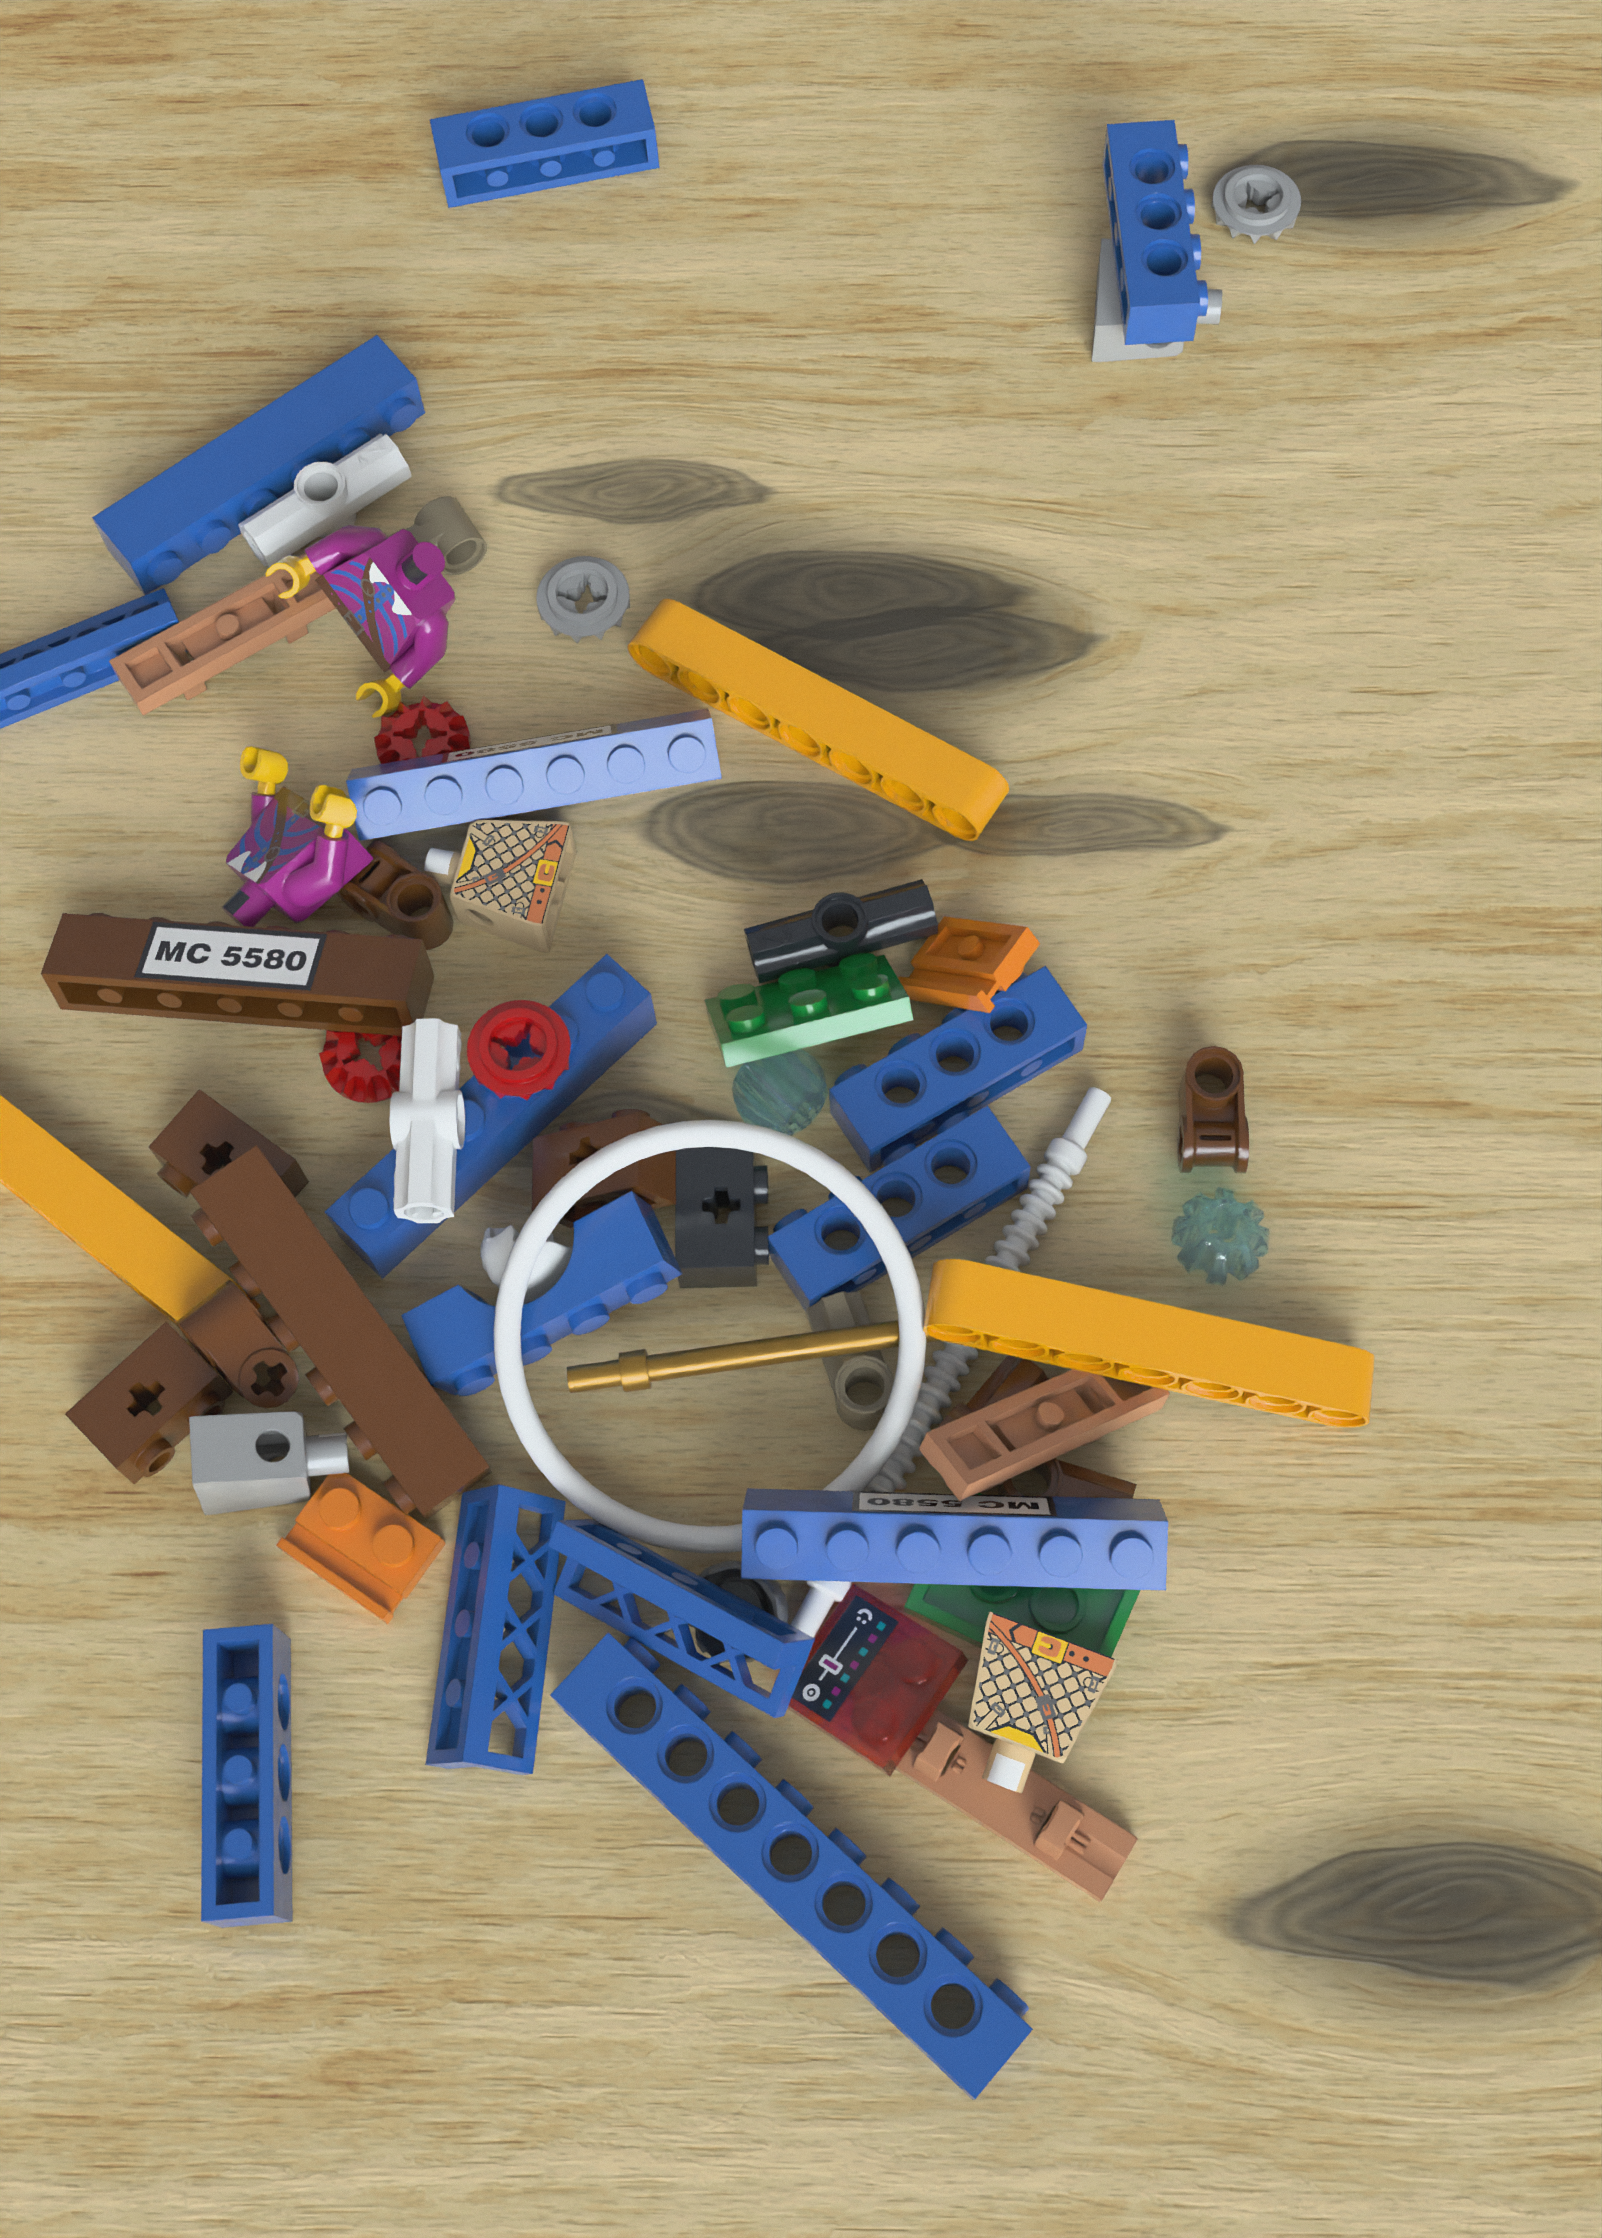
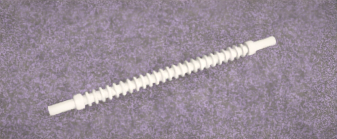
(1064, 1158)

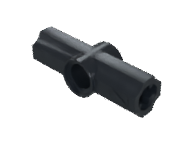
(877, 920)

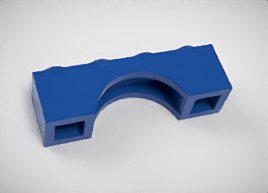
(613, 1261)

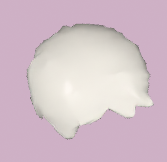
(547, 1268)

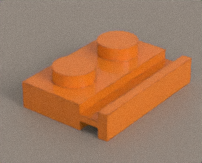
(968, 963)
(361, 1544)

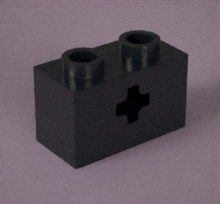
(712, 1252)

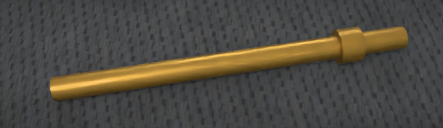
(637, 1369)

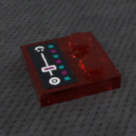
(874, 1679)

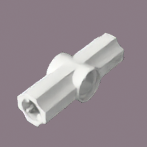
(325, 499)
(427, 1121)

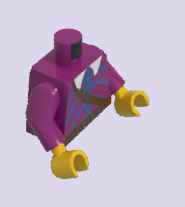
(387, 595)
(294, 848)

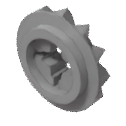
(1262, 186)
(565, 585)

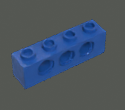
(545, 143)
(1152, 233)
(1031, 1004)
(970, 1142)
(246, 1777)

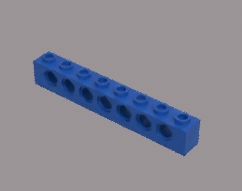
(594, 1700)

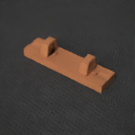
(218, 639)
(1034, 1428)
(1073, 1843)

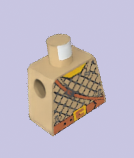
(509, 878)
(1032, 1696)

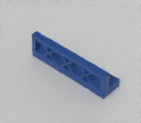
(77, 657)
(687, 1600)
(475, 1635)

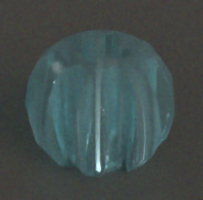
(781, 1091)
(1209, 1250)

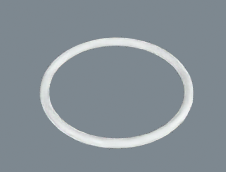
(653, 1142)

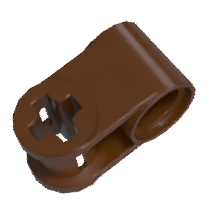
(394, 889)
(1213, 1124)
(234, 1339)

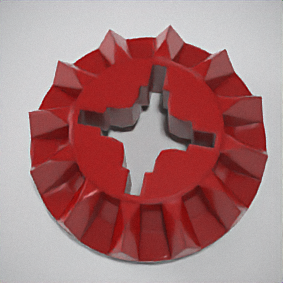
(443, 723)
(508, 1025)
(359, 1079)

